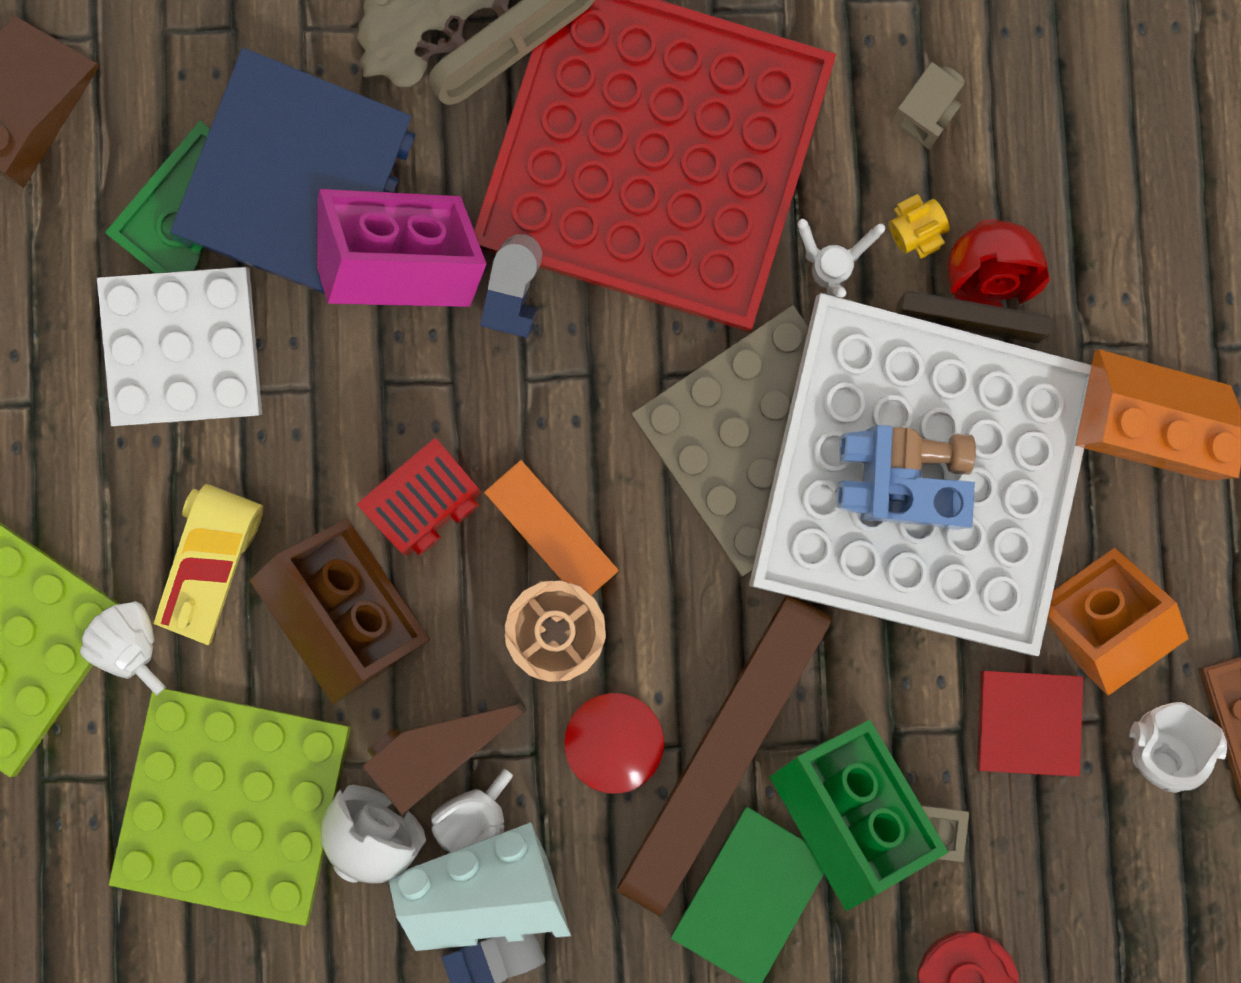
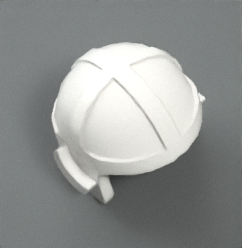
(1176, 747)

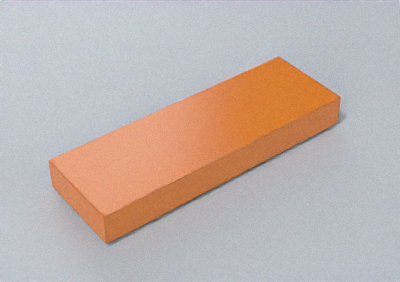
(550, 529)

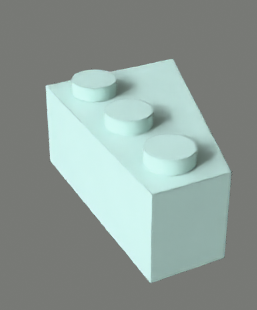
(480, 893)

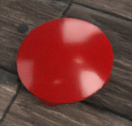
(614, 743)

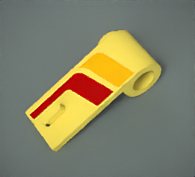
(213, 539)

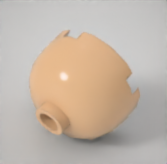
(555, 631)

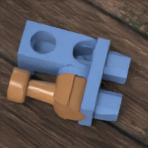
(893, 480)

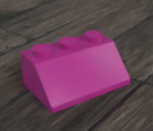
(396, 249)

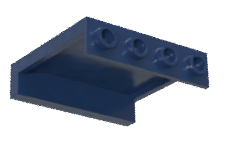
(271, 153)

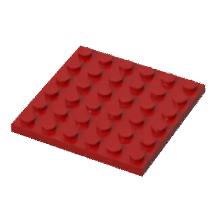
(658, 154)

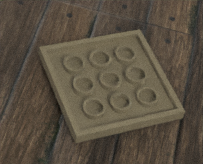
(726, 431)

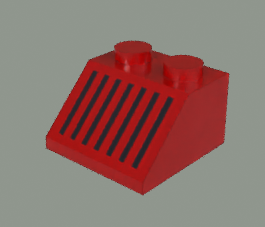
(421, 499)

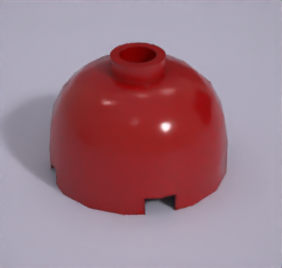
(997, 264)

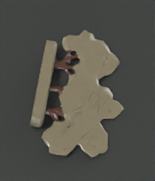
(395, 29)

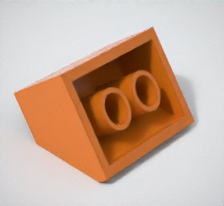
(1161, 418)

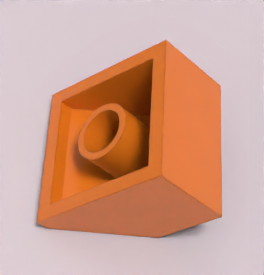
(1115, 621)

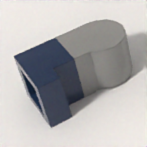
(509, 285)
(492, 960)

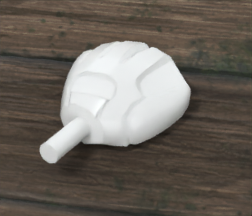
(122, 643)
(470, 816)

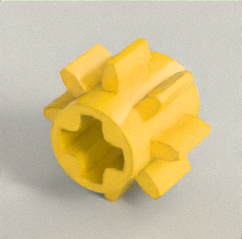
(919, 226)

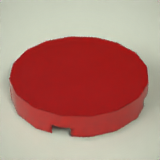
(966, 959)

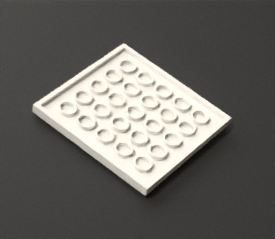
(910, 373)

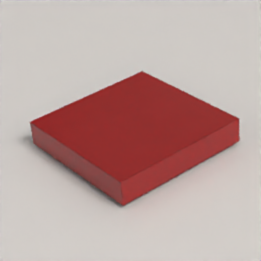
(1030, 723)

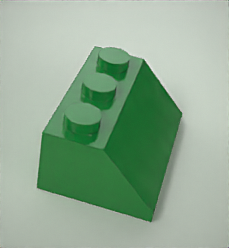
(858, 814)

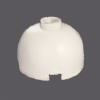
(367, 838)

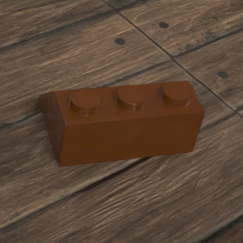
(338, 609)

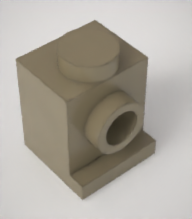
(930, 104)

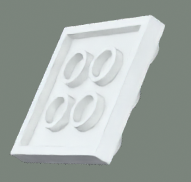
(179, 346)

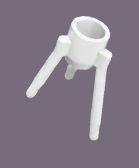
(834, 263)

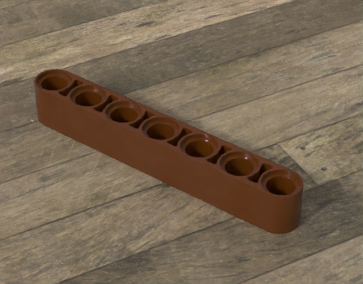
(724, 754)

